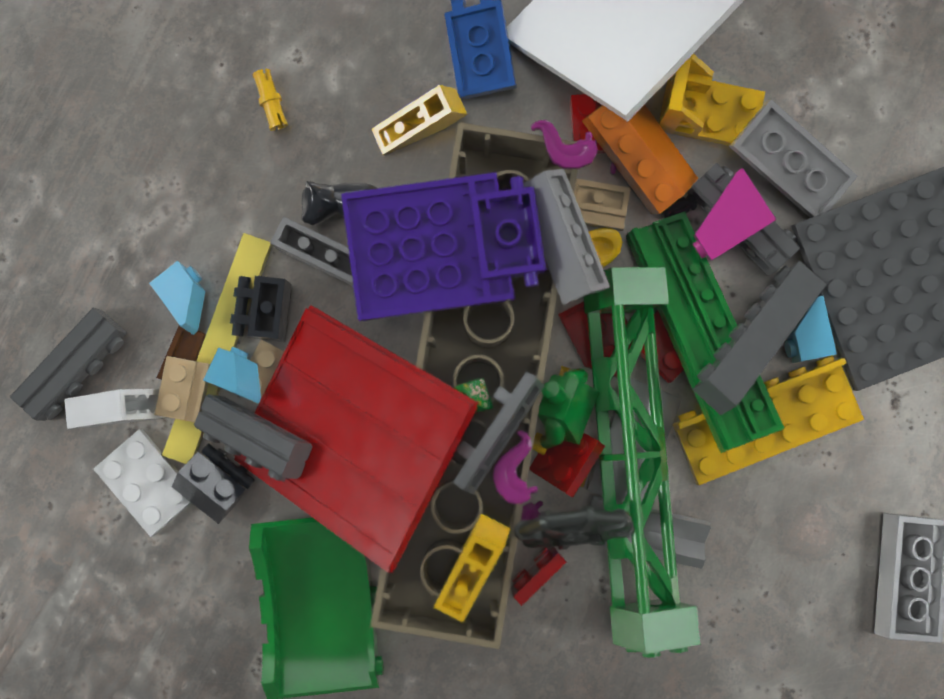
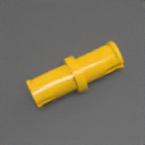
(270, 99)

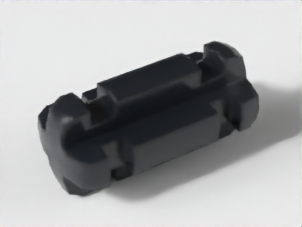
(681, 205)

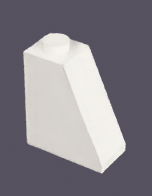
(111, 408)

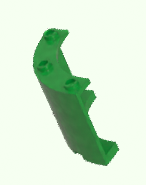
(314, 610)

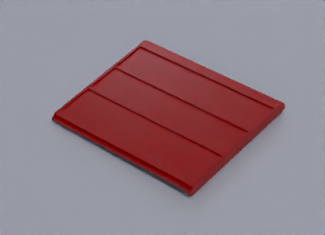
(374, 429)

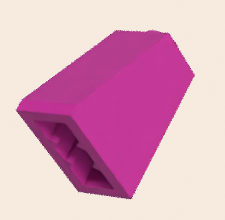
(733, 218)

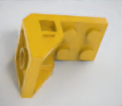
(706, 108)

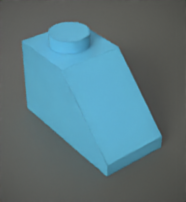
(181, 294)
(812, 335)
(235, 374)

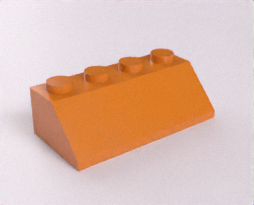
(643, 156)

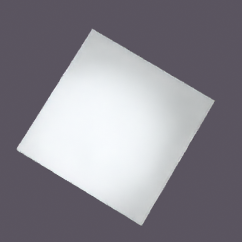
(616, 47)

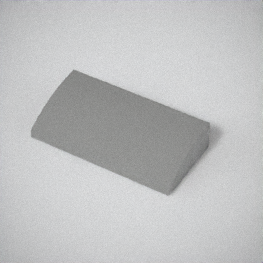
(670, 407)
(911, 579)

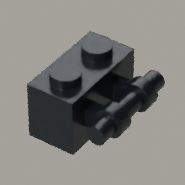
(268, 308)
(209, 486)

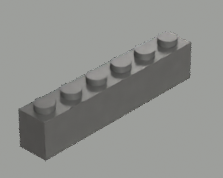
(759, 338)

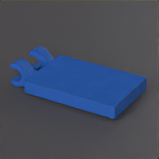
(480, 48)

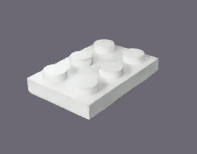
(143, 482)

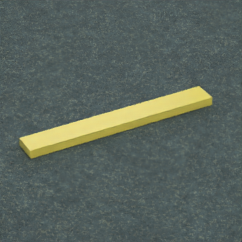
(248, 262)

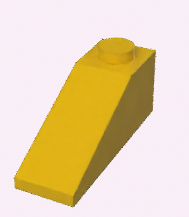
(420, 119)
(472, 567)

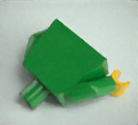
(564, 408)

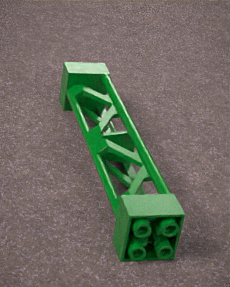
(663, 622)

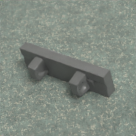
(499, 433)

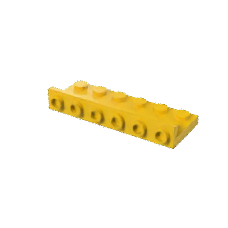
(808, 405)

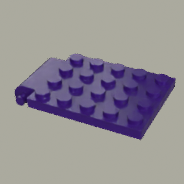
(441, 244)

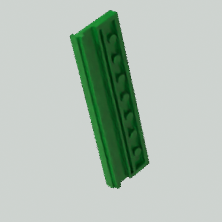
(699, 324)

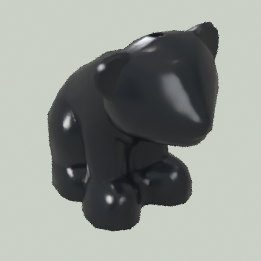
(325, 200)

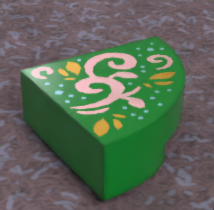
(478, 391)

